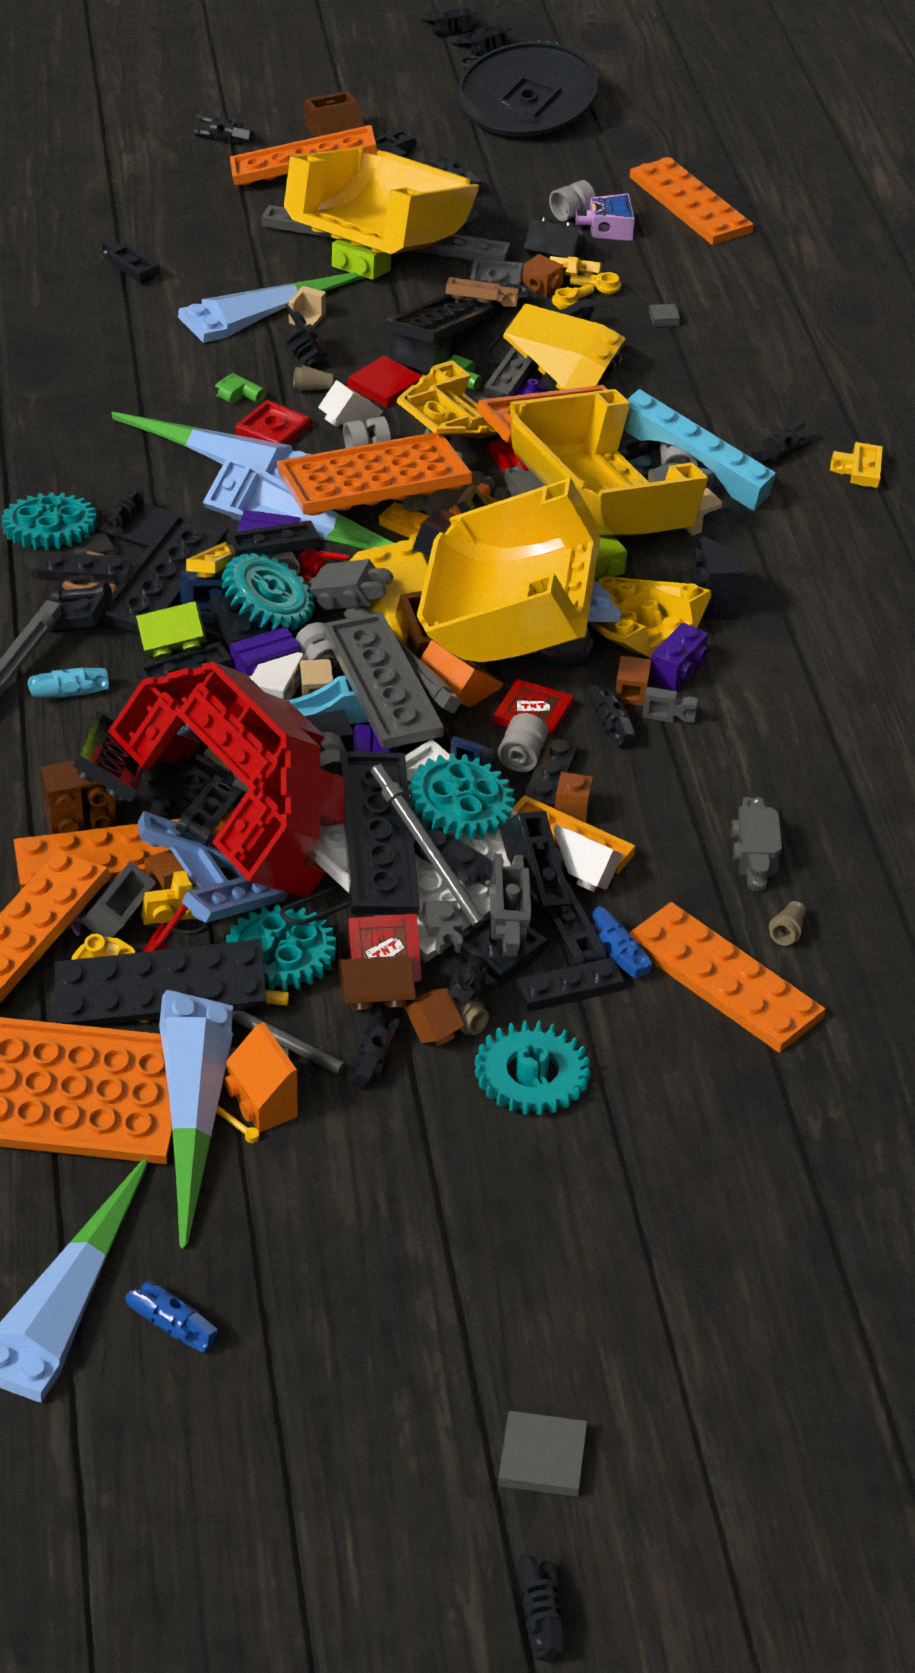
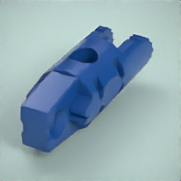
(620, 944)
(172, 1316)

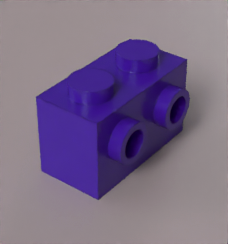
(678, 657)

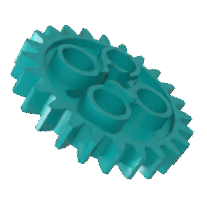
(49, 521)
(461, 796)
(289, 950)

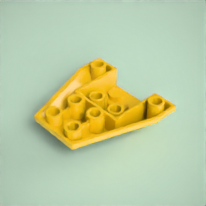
(650, 611)

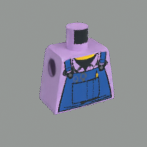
(608, 217)

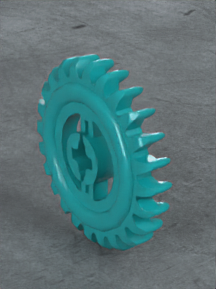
(277, 592)
(533, 1054)

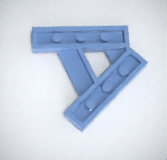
(214, 894)

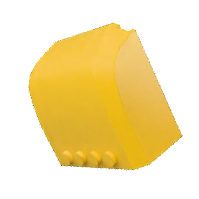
(377, 199)
(581, 441)
(512, 575)

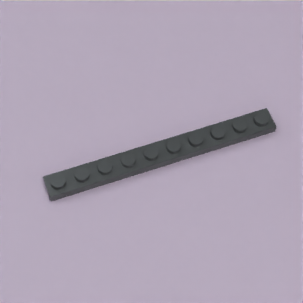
(454, 245)

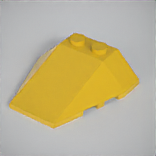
(564, 346)
(442, 403)
(409, 573)

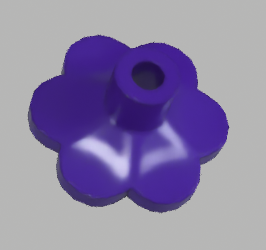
(531, 387)

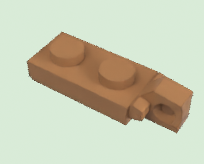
(483, 291)

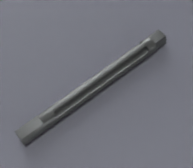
(28, 641)
(432, 684)

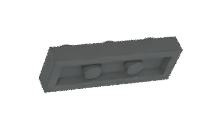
(509, 374)

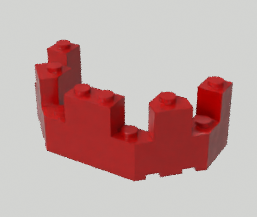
(263, 745)

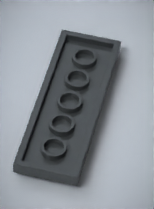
(383, 680)

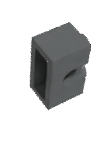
(121, 895)

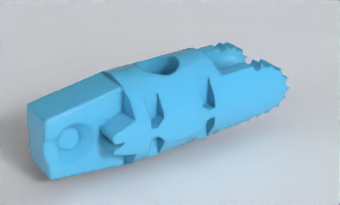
(69, 682)

